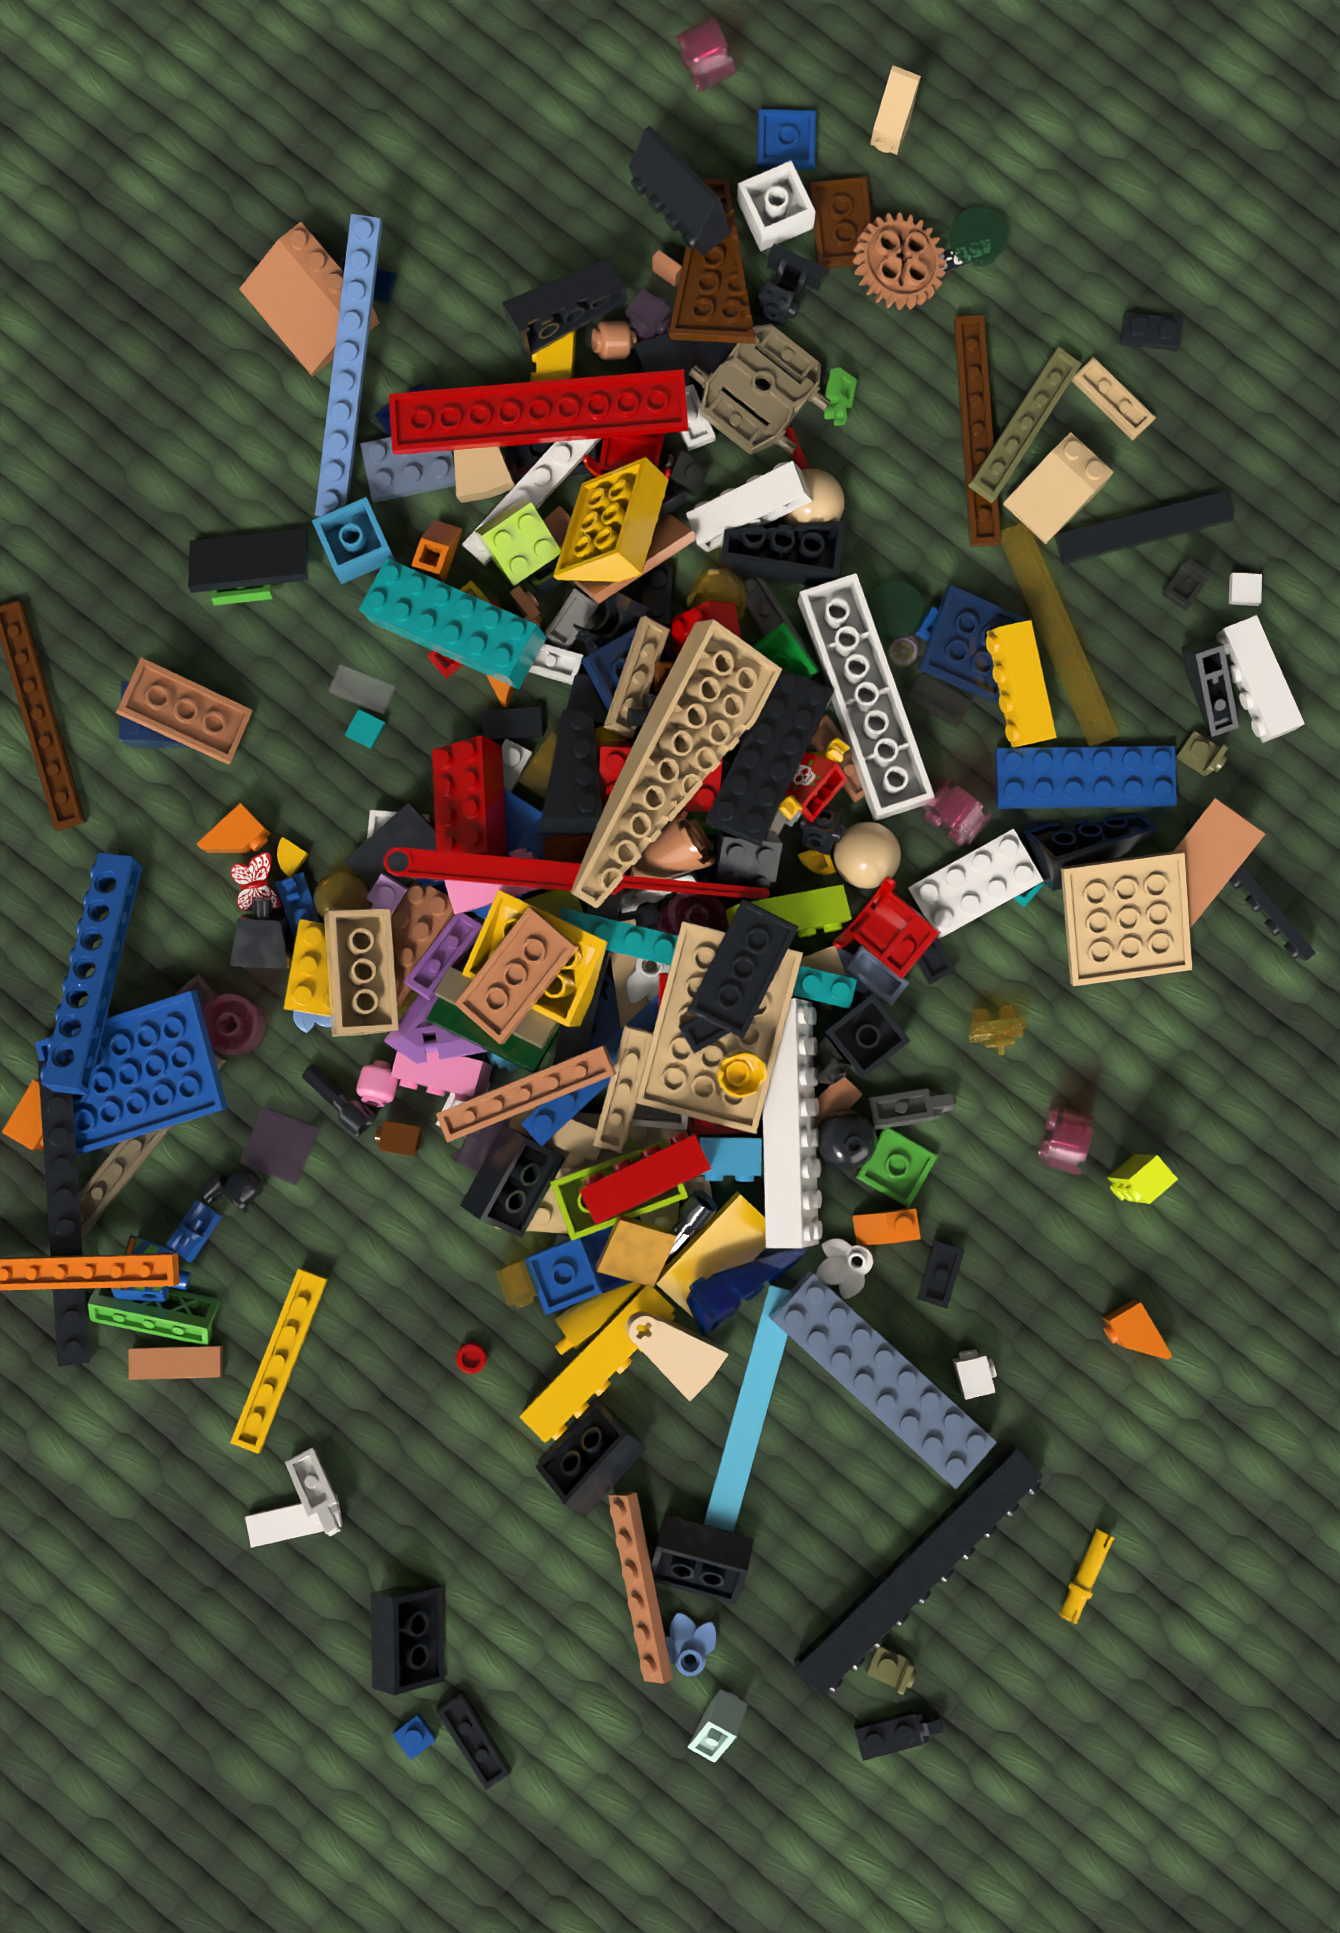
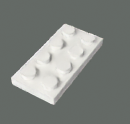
(976, 883)

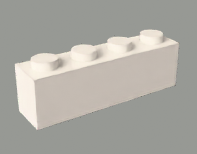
(750, 505)
(1259, 680)

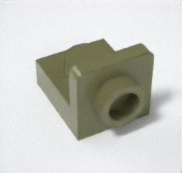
(1202, 754)
(892, 1668)

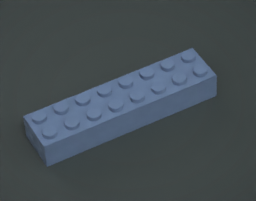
(882, 1379)

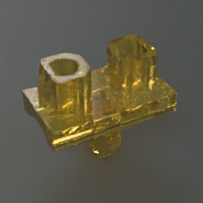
(998, 1032)

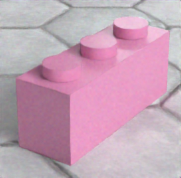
(471, 896)
(456, 1075)

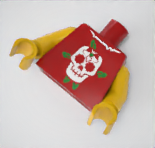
(815, 782)

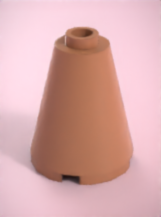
(676, 851)

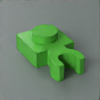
(841, 394)

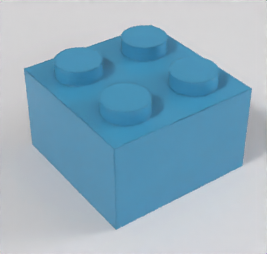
(353, 540)
(732, 1156)

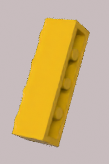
(556, 360)
(1020, 684)

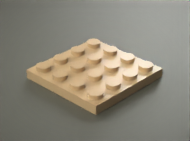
(1126, 918)

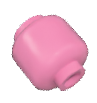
(376, 1084)

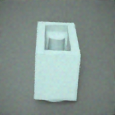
(718, 1725)

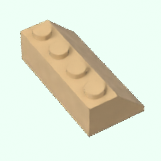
(361, 972)

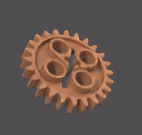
(922, 263)

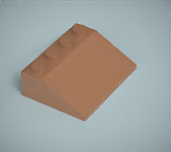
(300, 296)

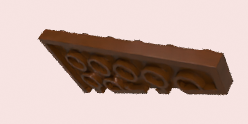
(713, 288)

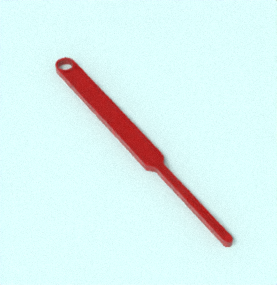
(541, 874)

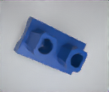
(194, 1230)

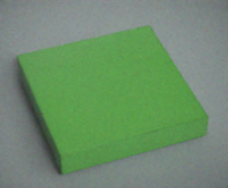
(897, 1166)

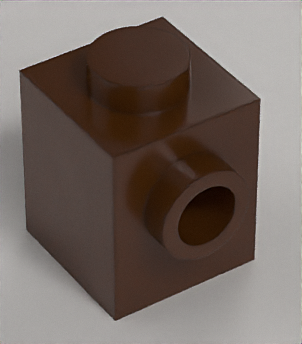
(399, 1138)

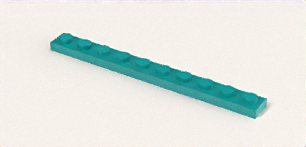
(660, 948)

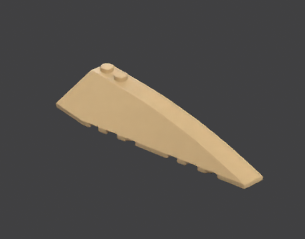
(695, 720)

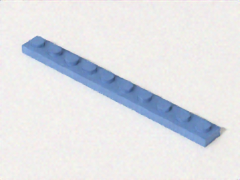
(348, 363)

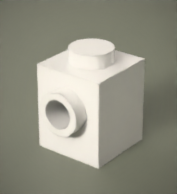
(974, 1374)

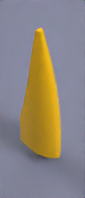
(591, 1315)

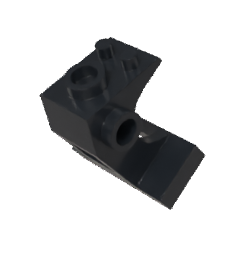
(792, 273)
(620, 617)

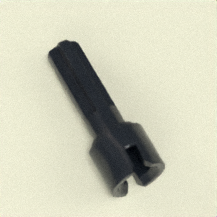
(352, 1113)
(693, 1215)

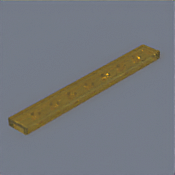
(1058, 635)

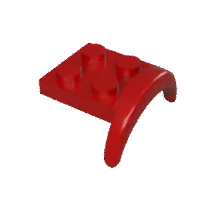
(625, 450)
(891, 930)

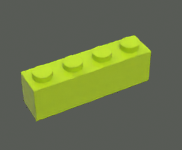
(808, 909)

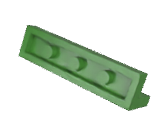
(146, 1318)

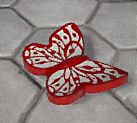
(254, 882)

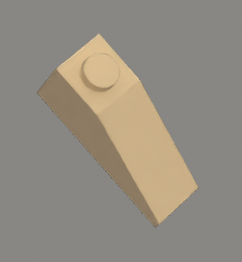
(895, 110)

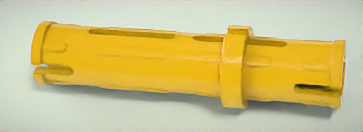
(1090, 1567)

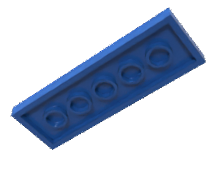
(1085, 777)

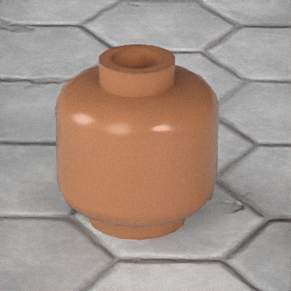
(613, 340)

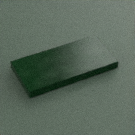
(515, 1050)

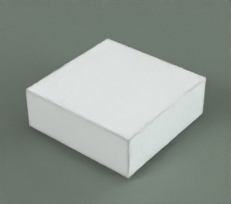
(1245, 589)

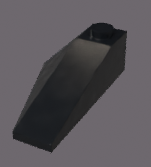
(1084, 843)

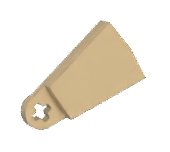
(481, 474)
(678, 1352)

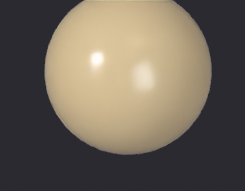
(826, 497)
(867, 855)

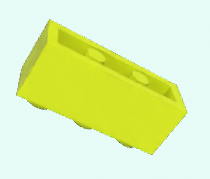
(1141, 1178)

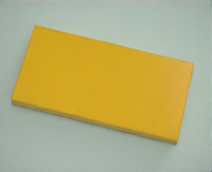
(726, 1241)

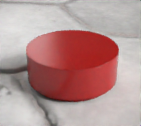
(471, 1358)

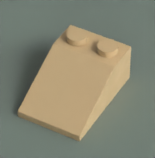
(1058, 488)

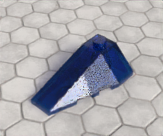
(721, 1294)

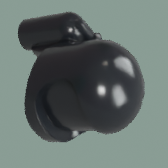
(239, 1188)

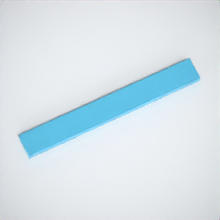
(748, 1417)

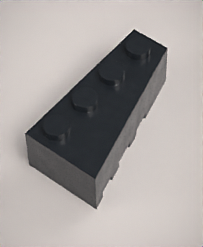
(563, 306)

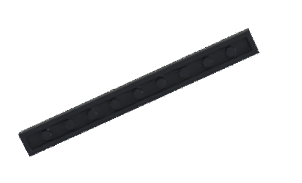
(63, 1219)

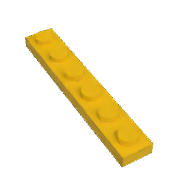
(279, 1360)

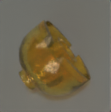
(718, 586)
(340, 892)

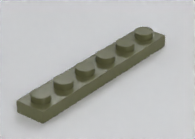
(1024, 425)

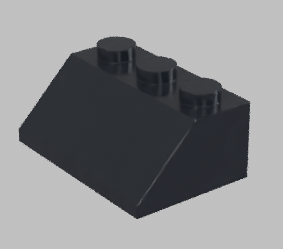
(512, 1182)
(590, 1458)
(701, 1559)
(407, 1638)

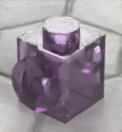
(648, 315)

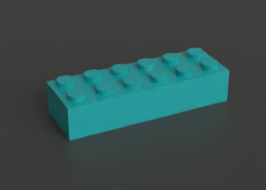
(453, 623)

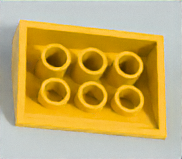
(613, 524)
(574, 986)

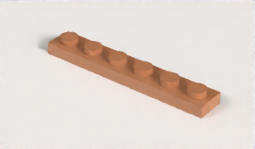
(526, 1093)
(640, 1587)

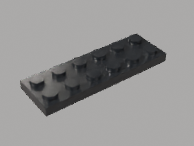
(769, 758)

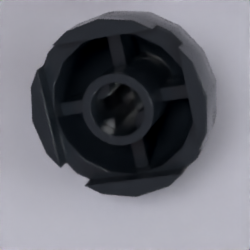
(846, 1139)

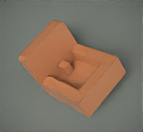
(526, 604)

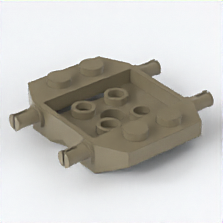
(792, 383)

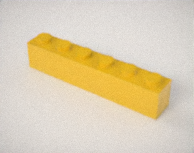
(591, 1368)

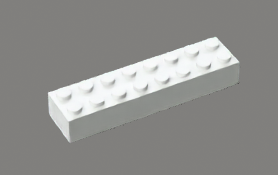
(865, 697)
(792, 1136)

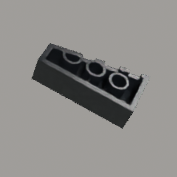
(785, 553)
(573, 783)

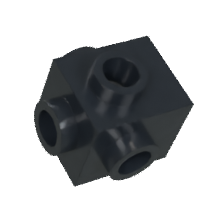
(823, 831)

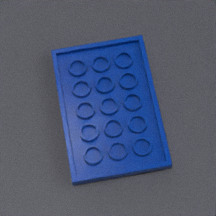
(148, 1074)

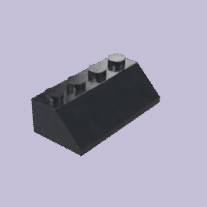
(678, 193)

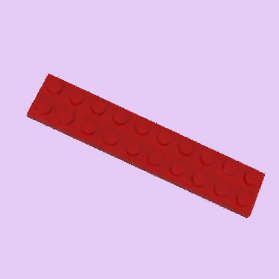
(538, 412)

